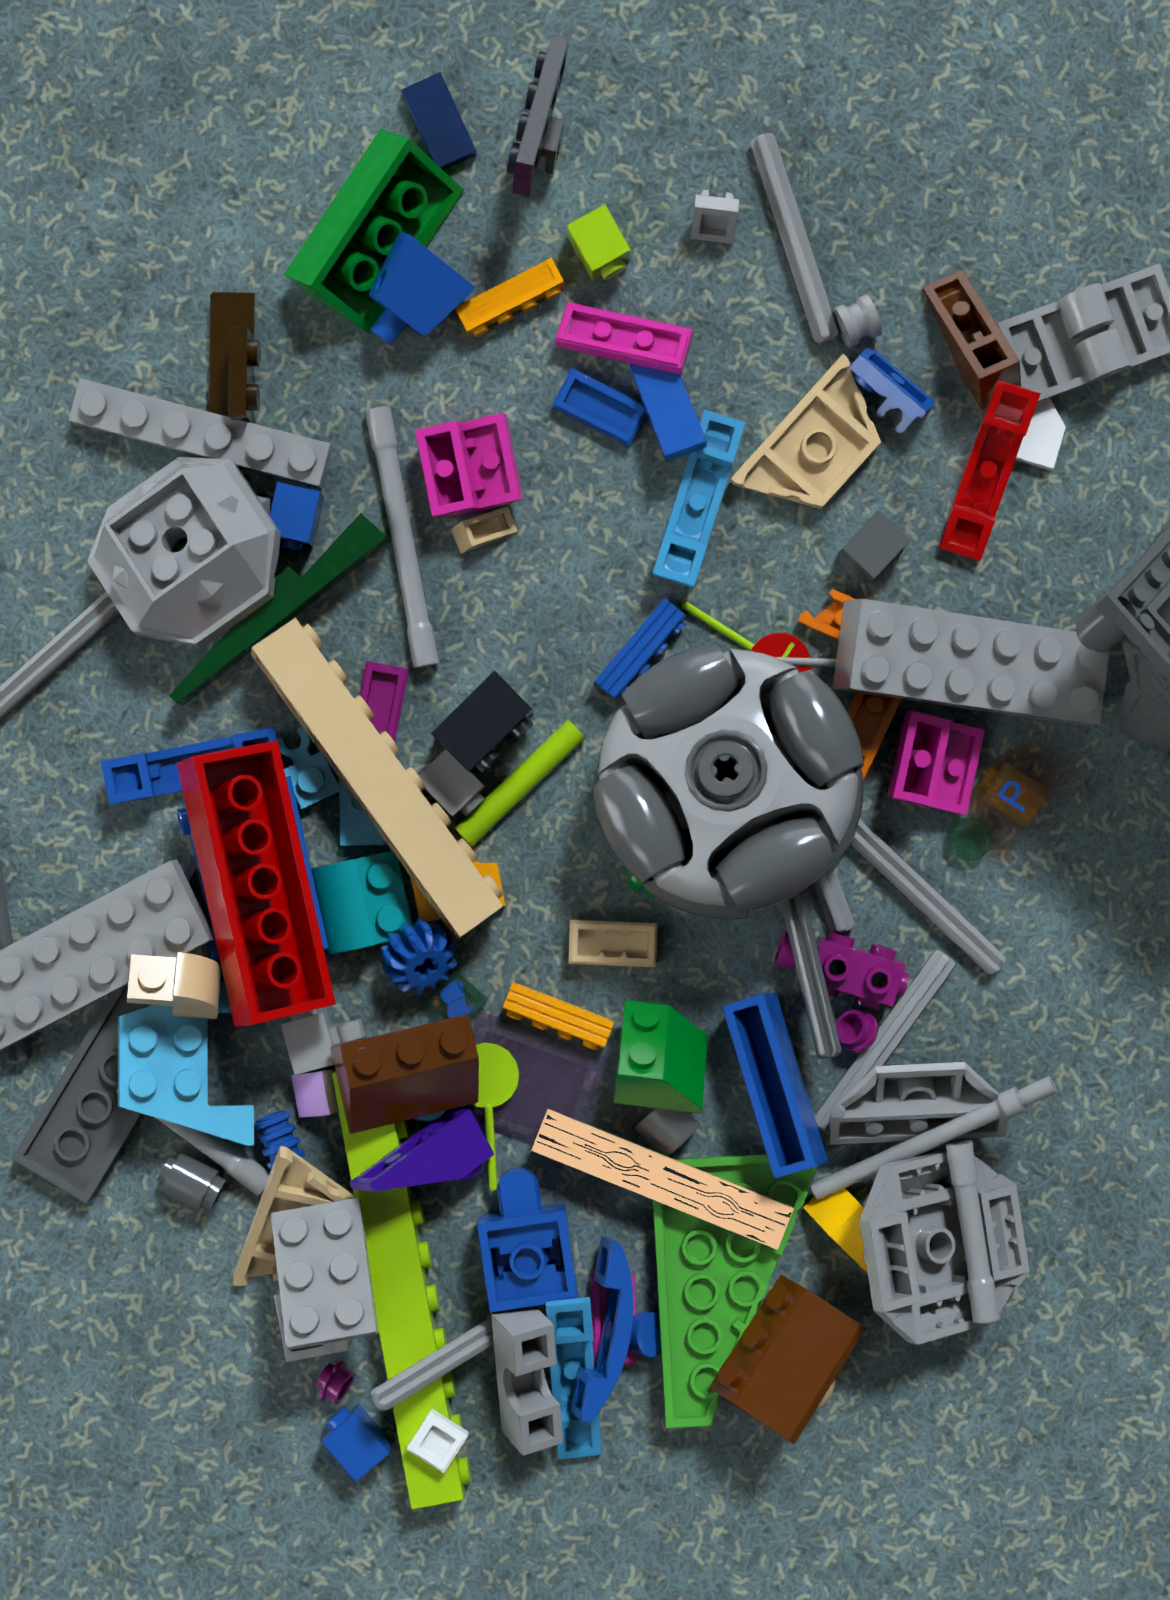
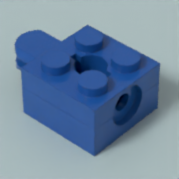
(526, 1246)

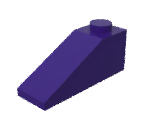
(439, 1152)

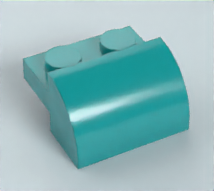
(361, 901)

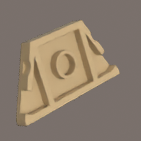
(815, 443)
(289, 1186)

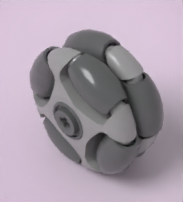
(729, 781)

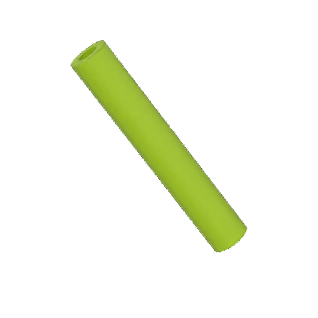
(520, 782)

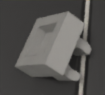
(714, 218)

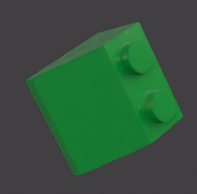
(660, 1059)

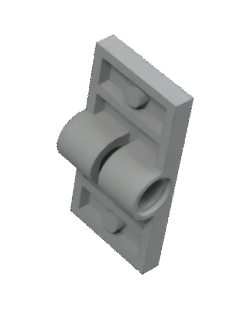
(1092, 333)

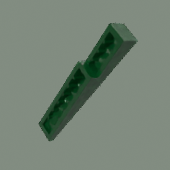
(290, 598)

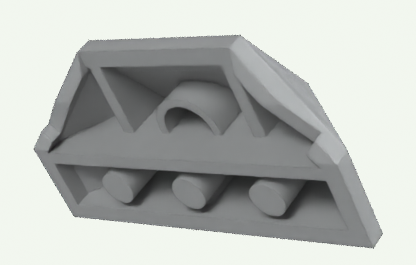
(909, 1100)

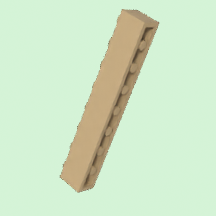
(376, 778)

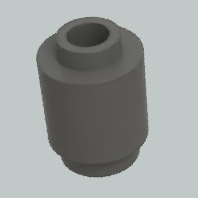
(191, 1182)

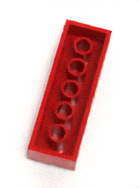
(255, 883)

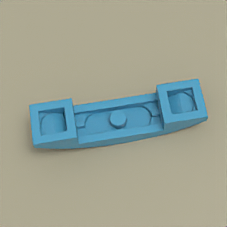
(698, 500)
(573, 1349)

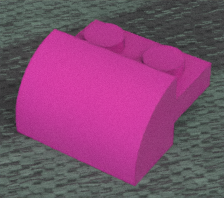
(469, 466)
(935, 763)

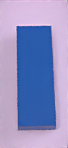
(669, 411)

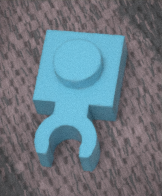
(310, 775)

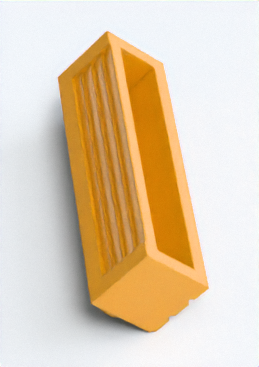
(509, 297)
(559, 1015)

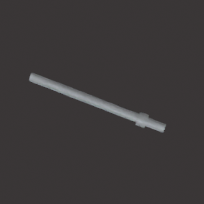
(1009, 1104)

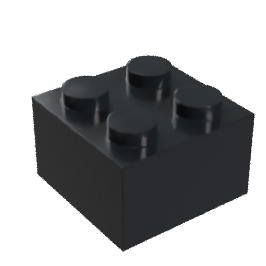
(484, 724)

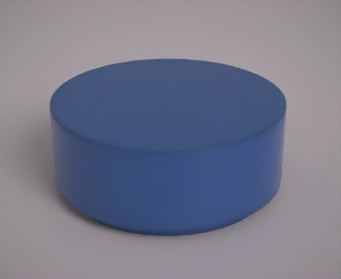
(645, 1334)

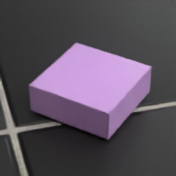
(315, 1093)

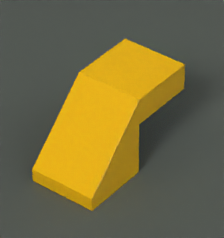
(840, 1219)

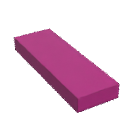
(624, 338)

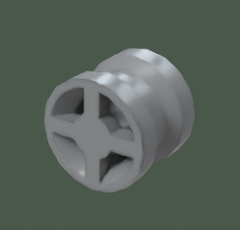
(857, 321)

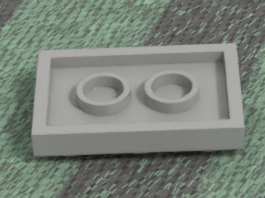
(324, 1274)

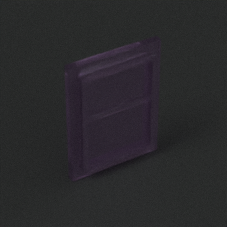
(550, 1076)

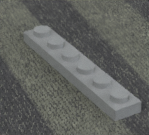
(200, 433)

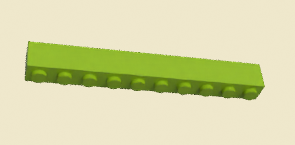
(404, 1307)

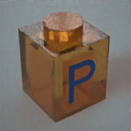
(1010, 793)

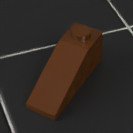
(972, 336)

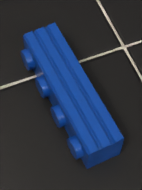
(640, 648)

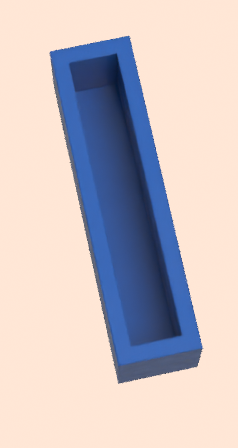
(775, 1084)

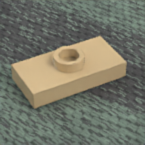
(613, 943)

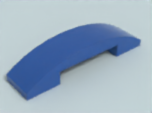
(157, 772)
(597, 1384)

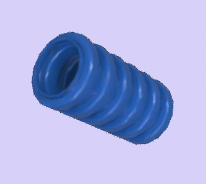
(277, 1132)

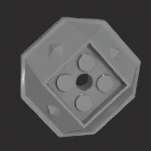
(217, 575)
(925, 1287)

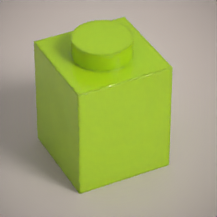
(599, 244)

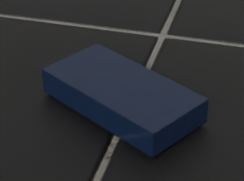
(439, 121)

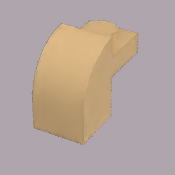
(184, 982)

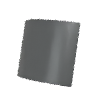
(666, 1129)

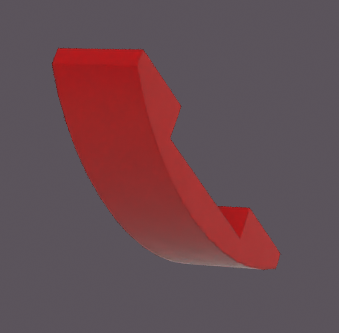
(988, 469)

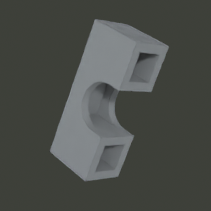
(522, 1350)

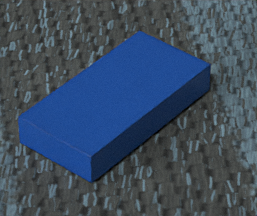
(599, 407)

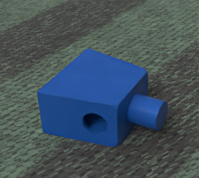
(415, 290)

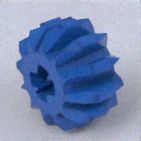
(418, 956)

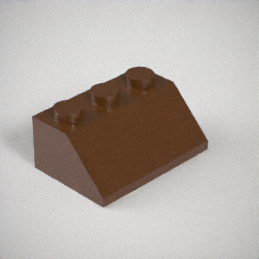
(407, 1073)
(787, 1358)

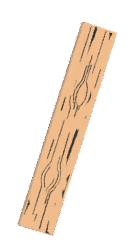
(662, 1179)

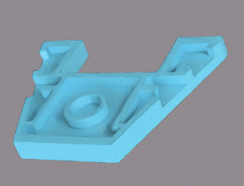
(167, 1072)

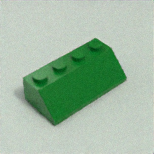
(385, 194)

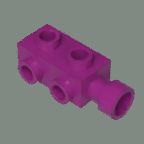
(857, 971)

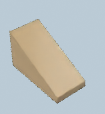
(483, 529)

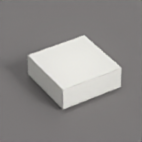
(437, 1440)

